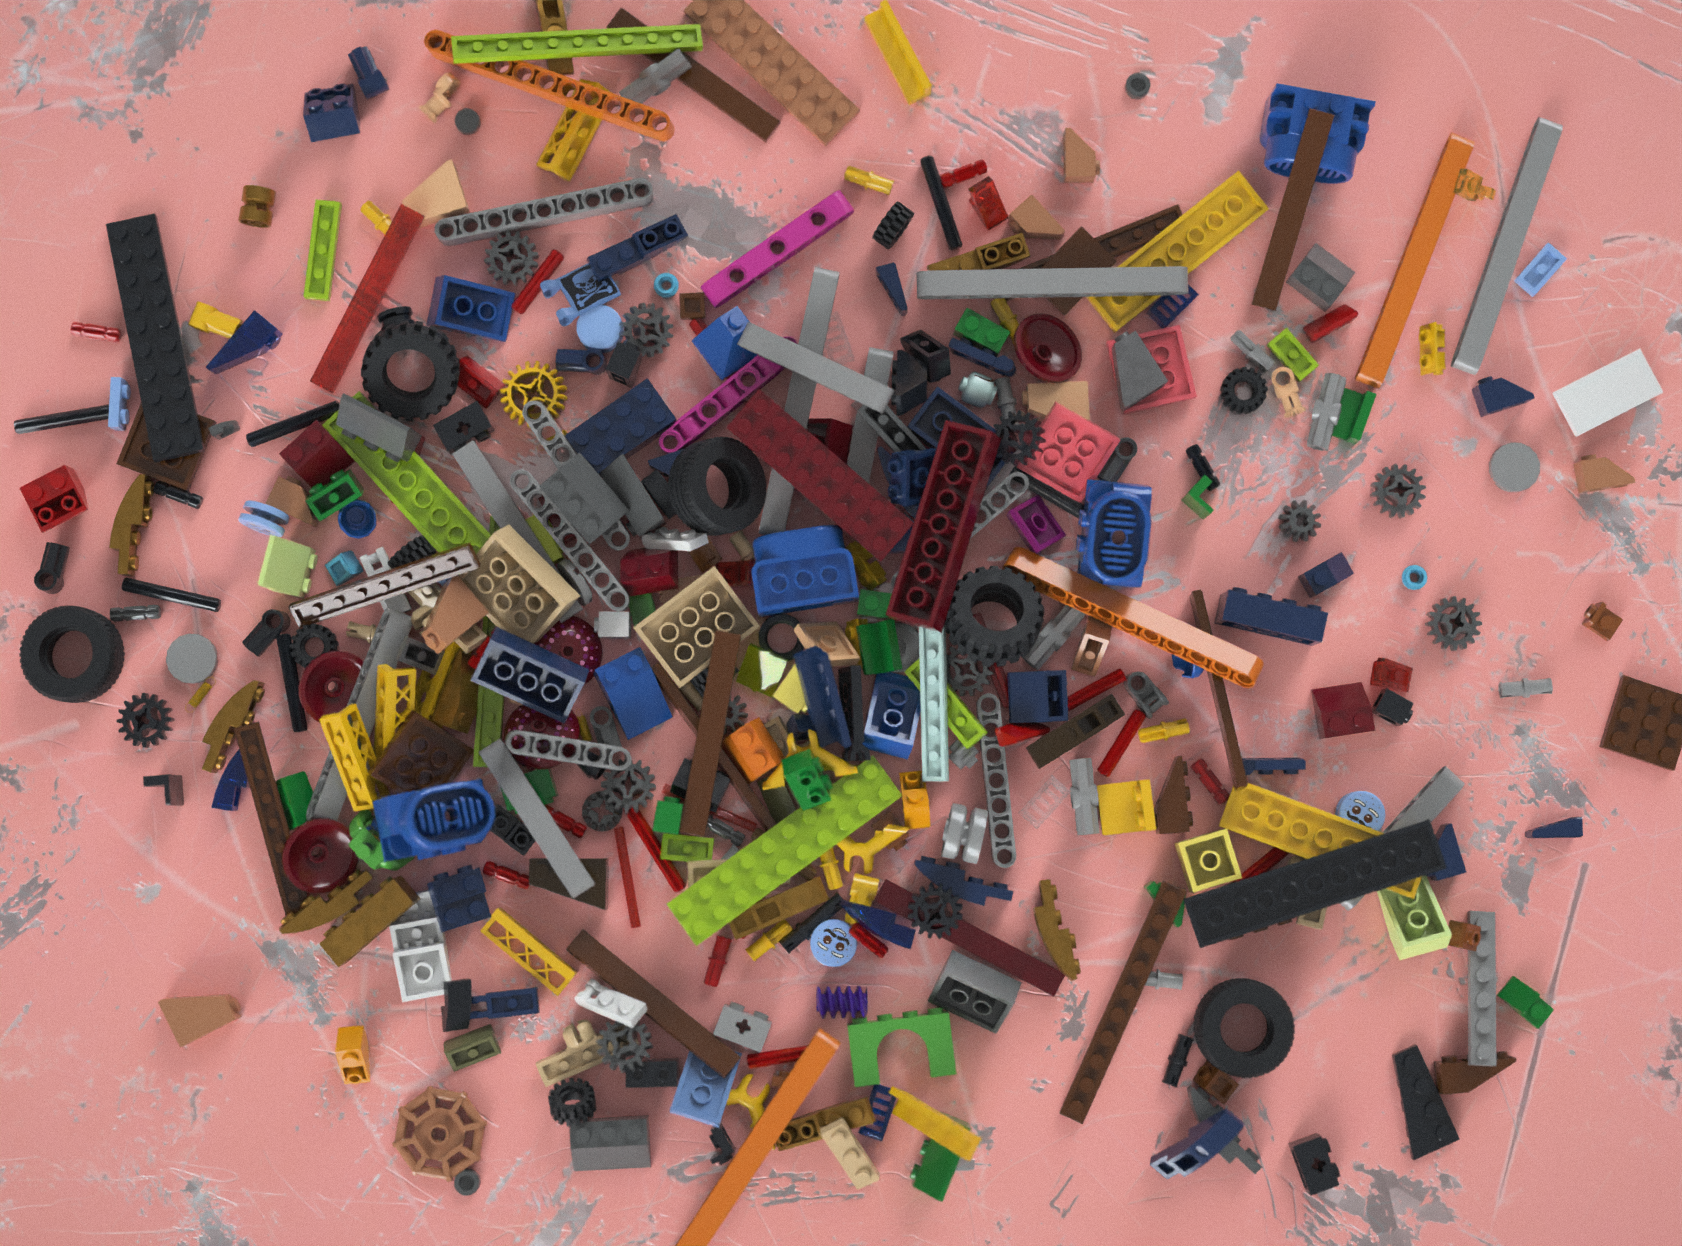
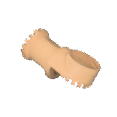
(439, 101)
(1288, 391)

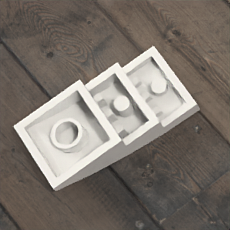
(1607, 392)
(420, 951)

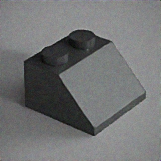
(1320, 277)

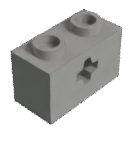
(750, 1038)

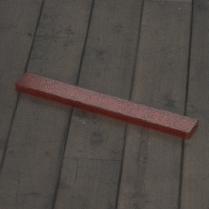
(367, 298)

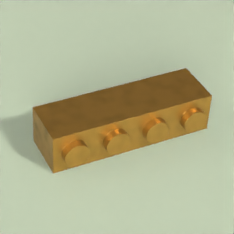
(369, 921)

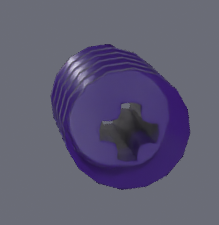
(841, 1002)

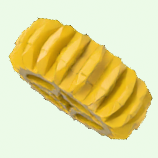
(538, 383)

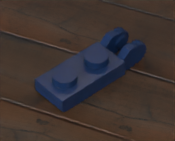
(983, 358)
(1265, 766)
(508, 1003)

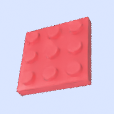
(1170, 354)
(1072, 452)

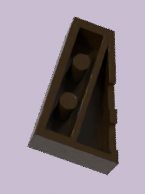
(544, 876)

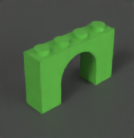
(931, 1027)

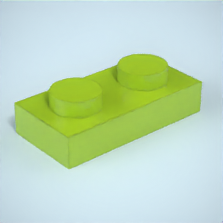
(1292, 354)
(686, 848)

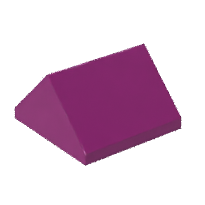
(1035, 524)

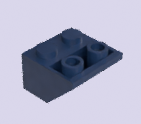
(331, 112)
(1037, 696)

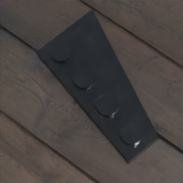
(1424, 1111)

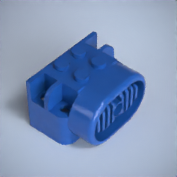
(1284, 124)
(1111, 508)
(802, 570)
(416, 823)

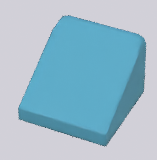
(344, 567)

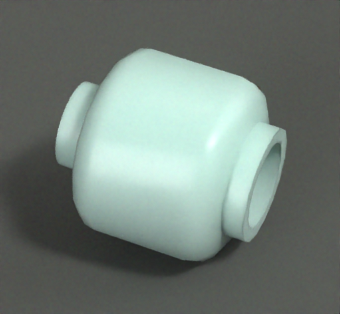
(977, 389)

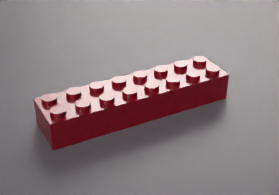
(819, 475)
(943, 526)

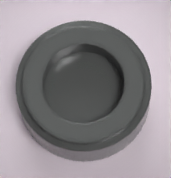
(1137, 86)
(467, 121)
(467, 1182)

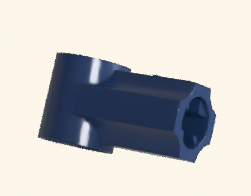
(369, 76)
(578, 361)

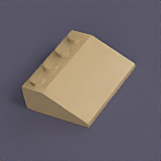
(519, 586)
(685, 626)

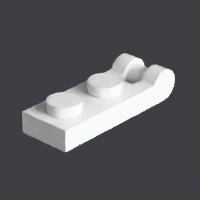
(674, 540)
(399, 602)
(611, 1003)

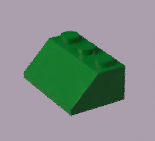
(936, 1166)

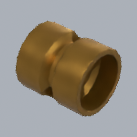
(254, 198)

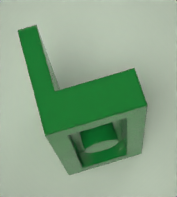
(1353, 415)
(1193, 500)
(879, 647)
(295, 797)

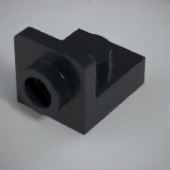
(721, 1139)

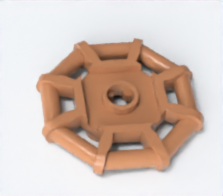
(443, 1119)

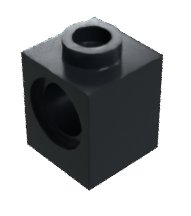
(1392, 707)

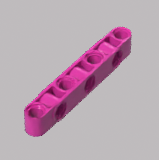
(762, 261)
(724, 399)

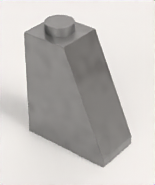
(1135, 370)

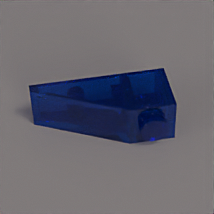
(251, 340)

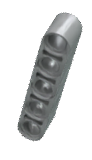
(580, 753)

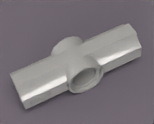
(656, 78)
(1326, 412)
(1053, 636)
(1084, 796)

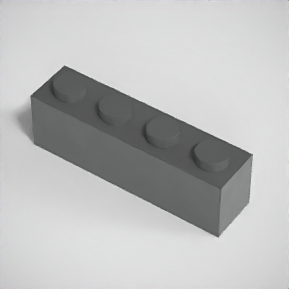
(889, 428)

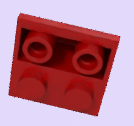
(55, 497)

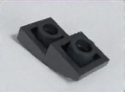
(512, 830)
(457, 1004)

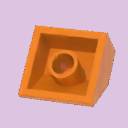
(752, 750)

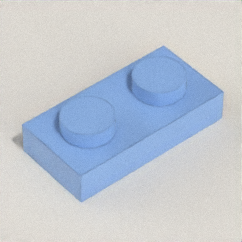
(1540, 269)
(119, 394)

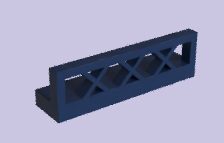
(822, 697)

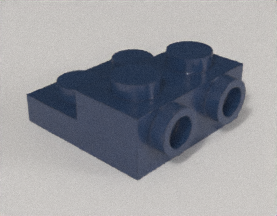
(909, 475)
(459, 898)

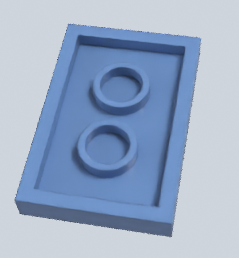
(702, 1091)

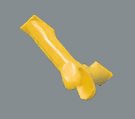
(828, 760)
(871, 847)
(753, 1104)

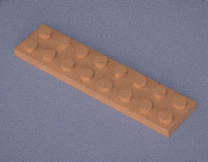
(775, 65)

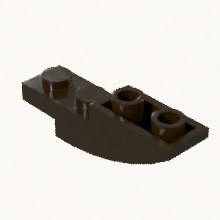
(1075, 731)

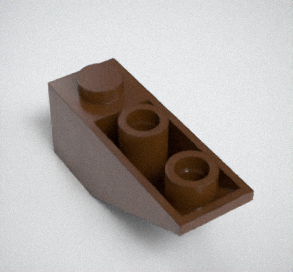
(1171, 807)
(1457, 1077)

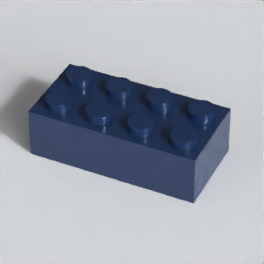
(931, 417)
(622, 427)
(1271, 617)
(530, 675)

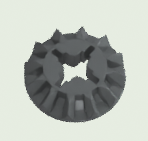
(591, 817)

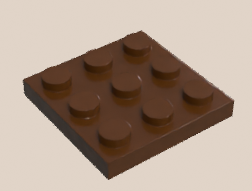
(138, 456)
(1645, 723)
(420, 756)

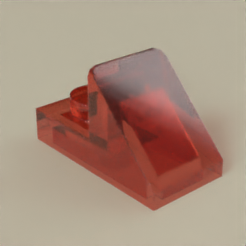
(987, 203)
(737, 573)
(1391, 675)

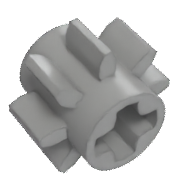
(961, 756)

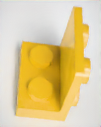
(1126, 807)

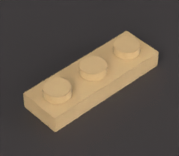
(849, 1153)

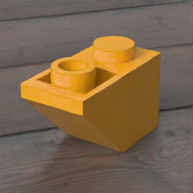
(914, 800)
(353, 1054)

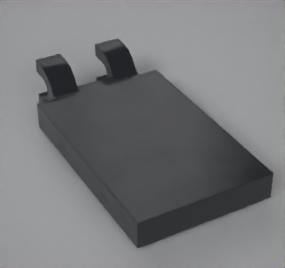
(851, 700)

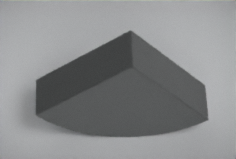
(224, 429)

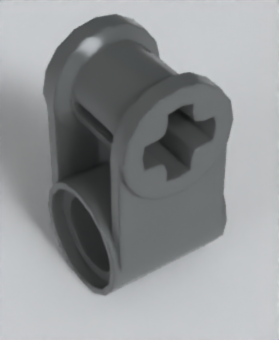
(1145, 694)

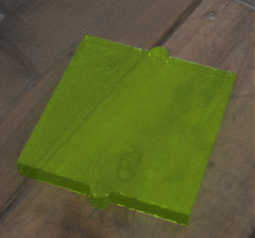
(761, 670)

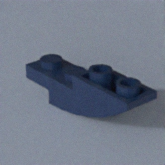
(637, 249)
(953, 876)
(1200, 1146)

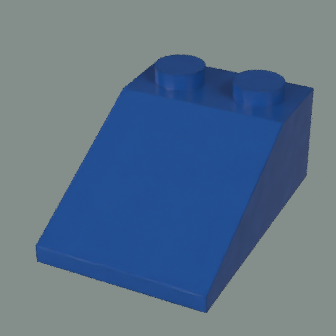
(470, 308)
(633, 693)
(892, 715)

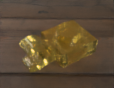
(1470, 188)

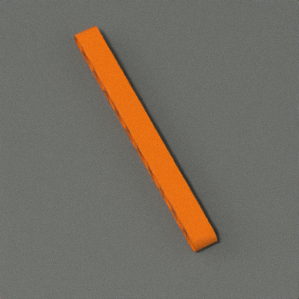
(558, 91)
(1414, 261)
(1136, 618)
(760, 1140)

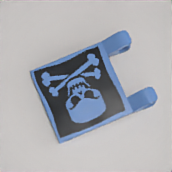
(581, 292)

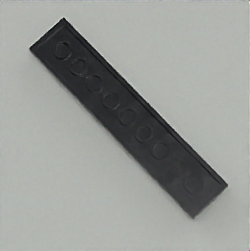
(155, 338)
(1315, 883)

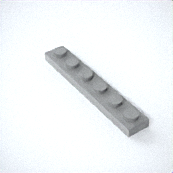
(1482, 992)

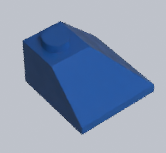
(719, 343)

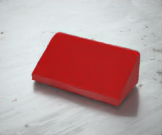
(1330, 322)
(478, 382)
(1019, 732)

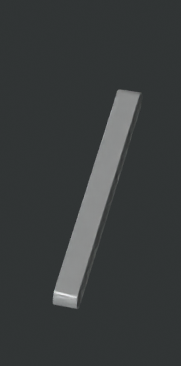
(1506, 246)
(1052, 282)
(801, 391)

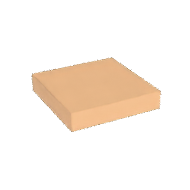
(830, 639)

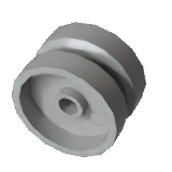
(964, 833)

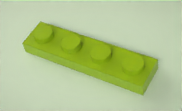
(322, 250)
(960, 718)

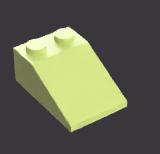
(287, 567)
(1416, 923)

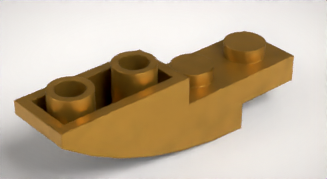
(552, 18)
(988, 256)
(131, 514)
(235, 713)
(779, 907)
(318, 912)
(1057, 942)
(807, 1127)

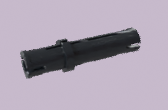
(807, 927)

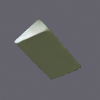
(777, 801)
(471, 1047)

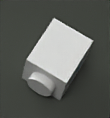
(613, 625)

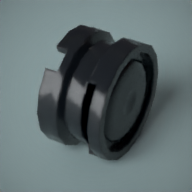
(395, 316)

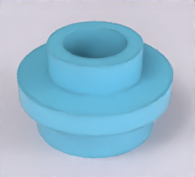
(662, 278)
(1421, 574)

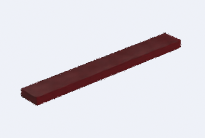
(979, 943)

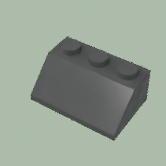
(376, 429)
(584, 498)
(642, 512)
(974, 991)
(611, 1143)

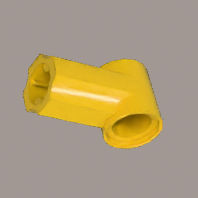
(211, 320)
(862, 892)

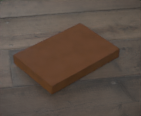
(1077, 252)

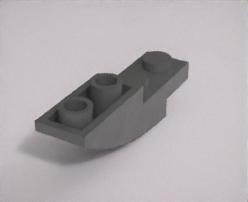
(1202, 1110)

